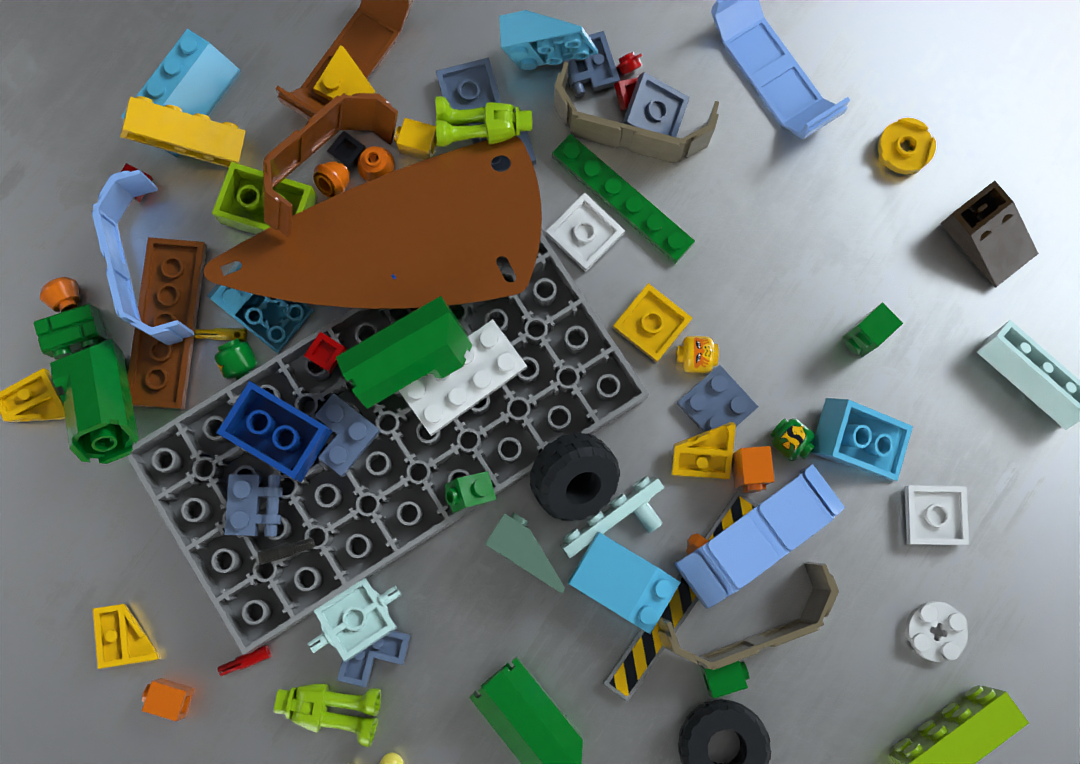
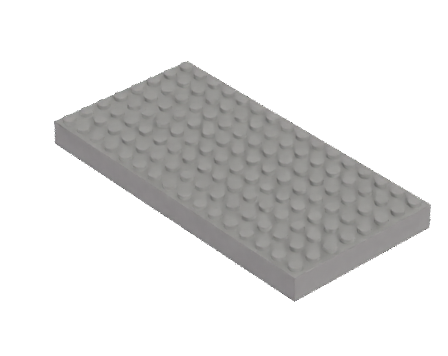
(397, 485)

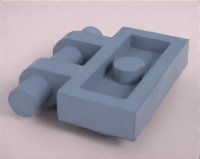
(599, 68)
(244, 505)

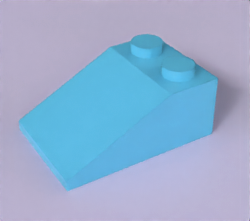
(861, 438)
(624, 582)

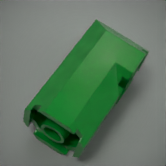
(406, 350)
(97, 402)
(528, 718)

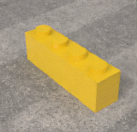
(182, 132)

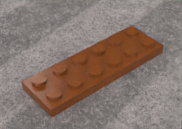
(167, 293)

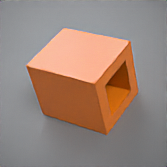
(167, 699)

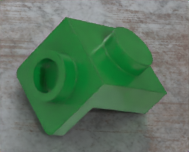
(469, 491)

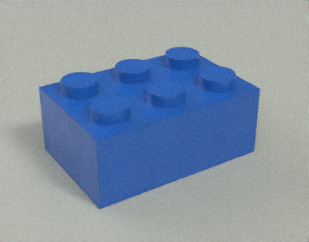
(274, 431)

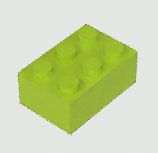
(242, 198)

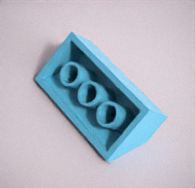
(190, 77)

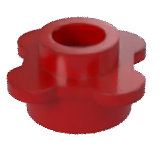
(629, 63)

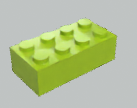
(964, 730)

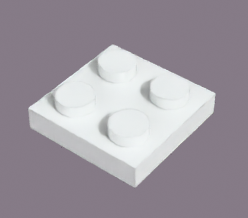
(585, 232)
(936, 515)

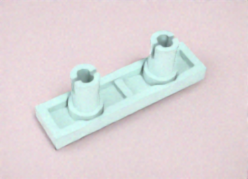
(622, 506)

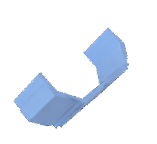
(772, 68)
(107, 212)
(760, 538)

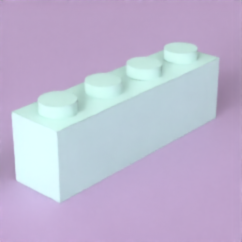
(1034, 373)

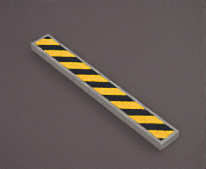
(647, 647)

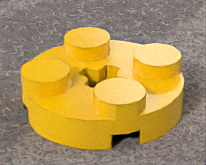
(894, 156)

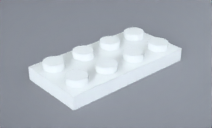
(486, 369)

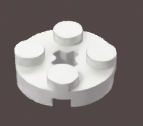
(954, 631)

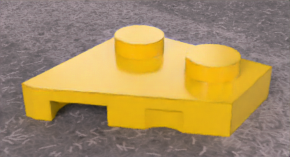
(32, 399)

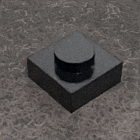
(346, 150)

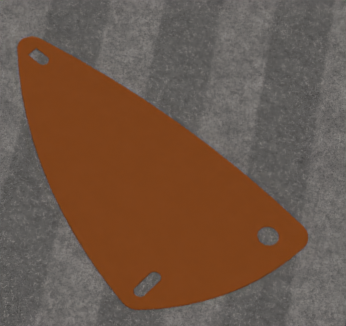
(425, 223)

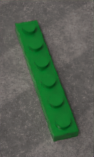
(623, 198)

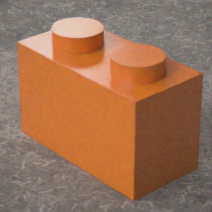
(752, 468)

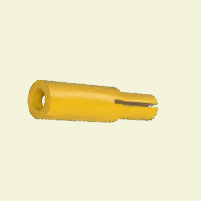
(223, 334)

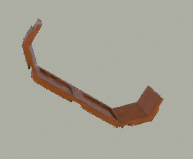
(367, 41)
(343, 112)

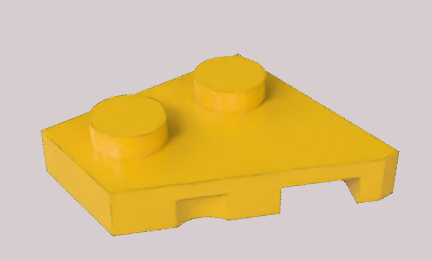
(342, 77)
(705, 454)
(120, 638)

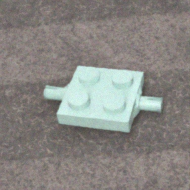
(355, 619)

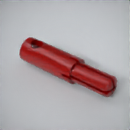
(245, 660)

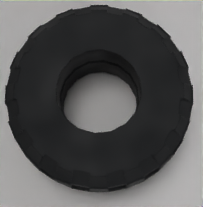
(574, 476)
(717, 716)

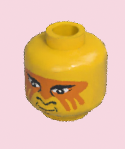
(697, 354)

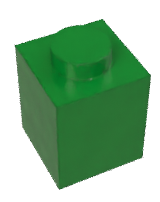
(725, 679)

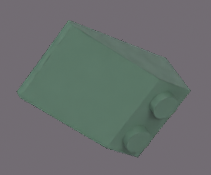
(519, 545)

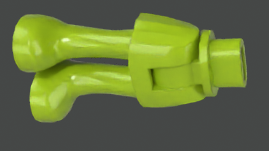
(498, 118)
(309, 709)

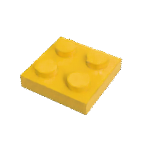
(652, 323)

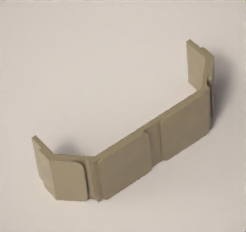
(627, 136)
(816, 608)

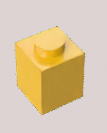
(416, 139)

